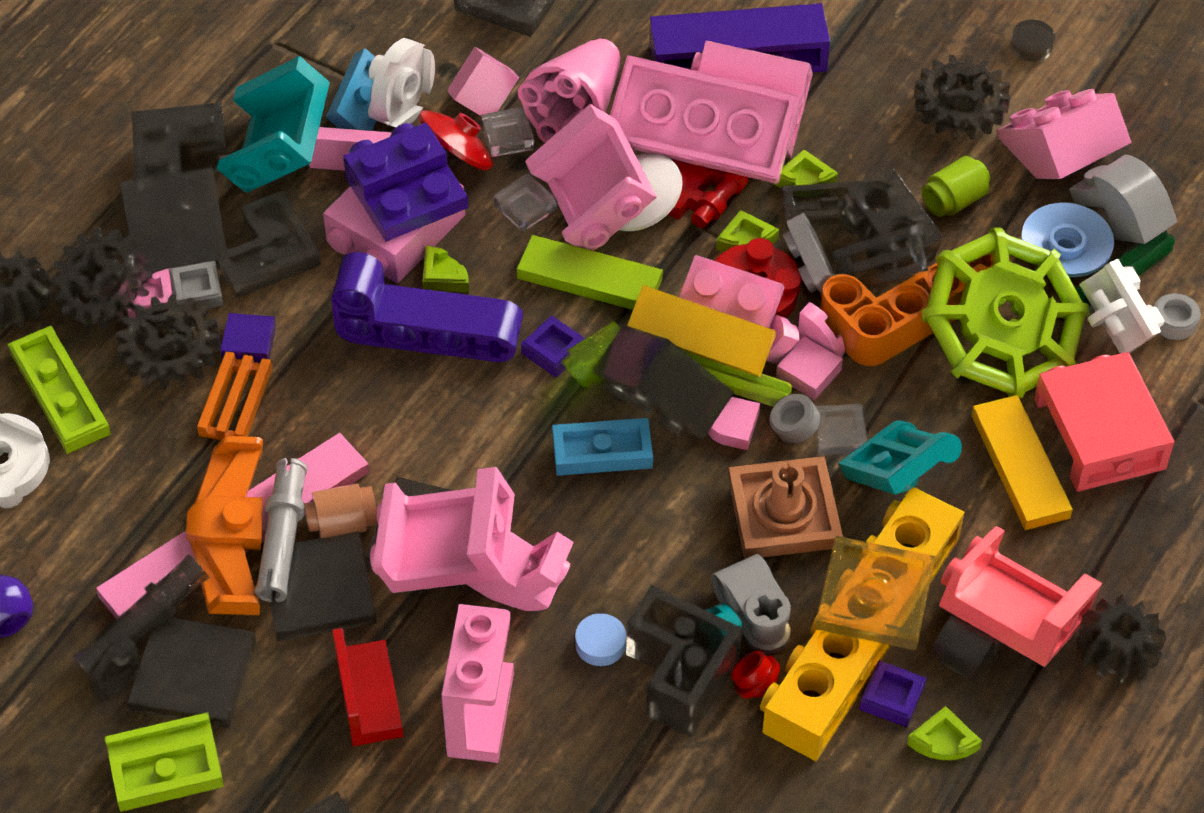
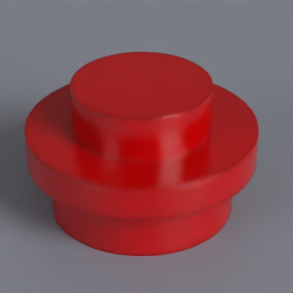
(755, 674)

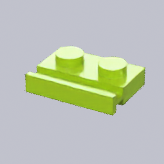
(164, 762)

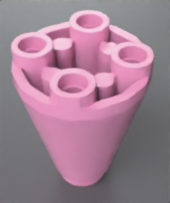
(568, 84)

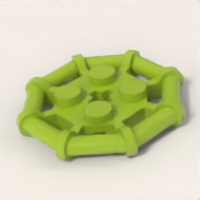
(986, 327)

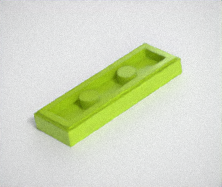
(586, 272)
(59, 389)

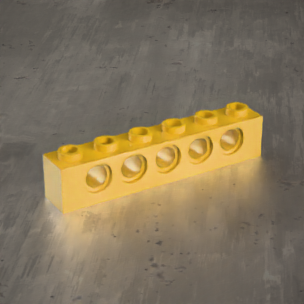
(811, 722)

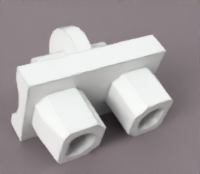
(1120, 307)

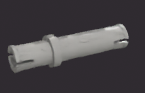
(283, 513)

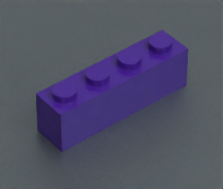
(781, 31)

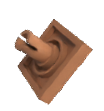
(784, 507)

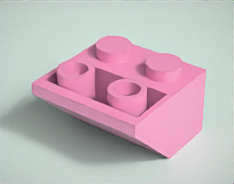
(1065, 133)

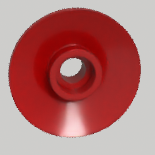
(459, 137)

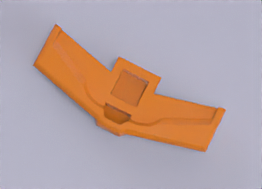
(226, 524)

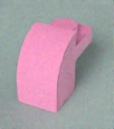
(530, 573)

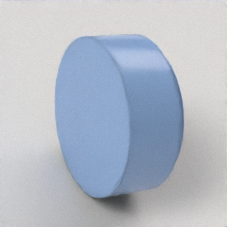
(600, 639)

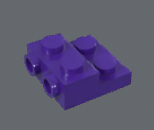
(404, 180)

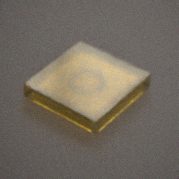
(875, 592)

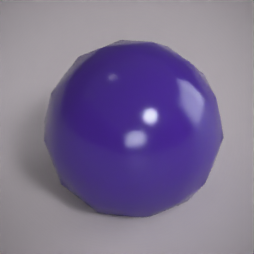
(15, 605)

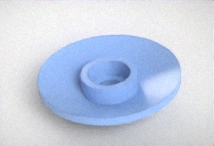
(1075, 232)

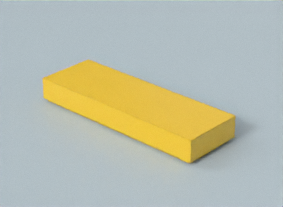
(703, 330)
(1021, 462)

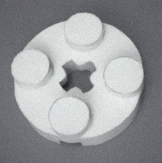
(400, 81)
(26, 460)

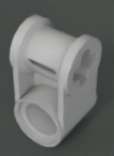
(757, 601)

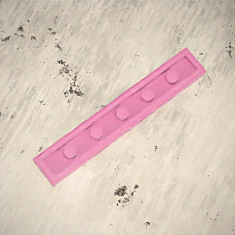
(329, 466)

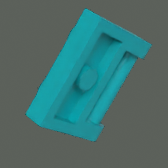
(899, 457)

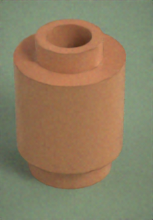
(341, 510)

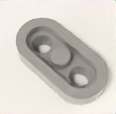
(805, 243)

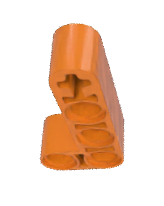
(887, 324)

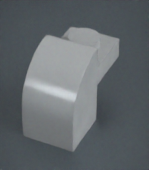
(1131, 198)

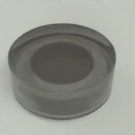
(1032, 40)

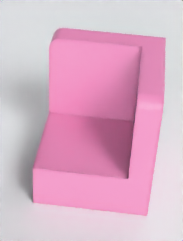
(482, 83)

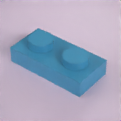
(353, 97)
(602, 446)

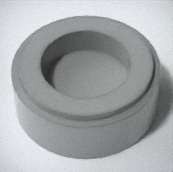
(1179, 314)
(794, 418)

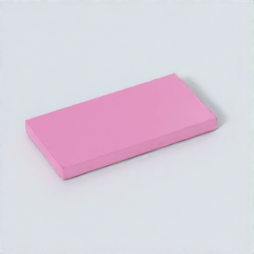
(705, 118)

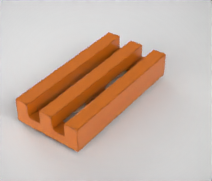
(243, 368)

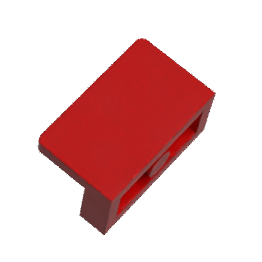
(368, 690)

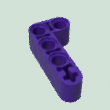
(420, 319)

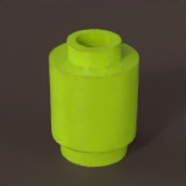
(956, 186)

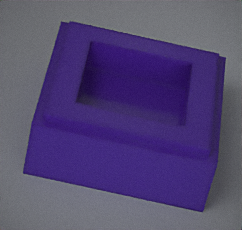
(249, 336)
(549, 345)
(893, 693)

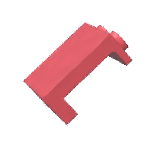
(1105, 420)
(1014, 601)

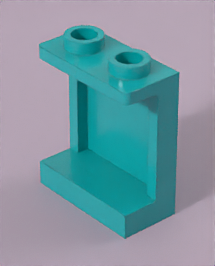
(282, 126)

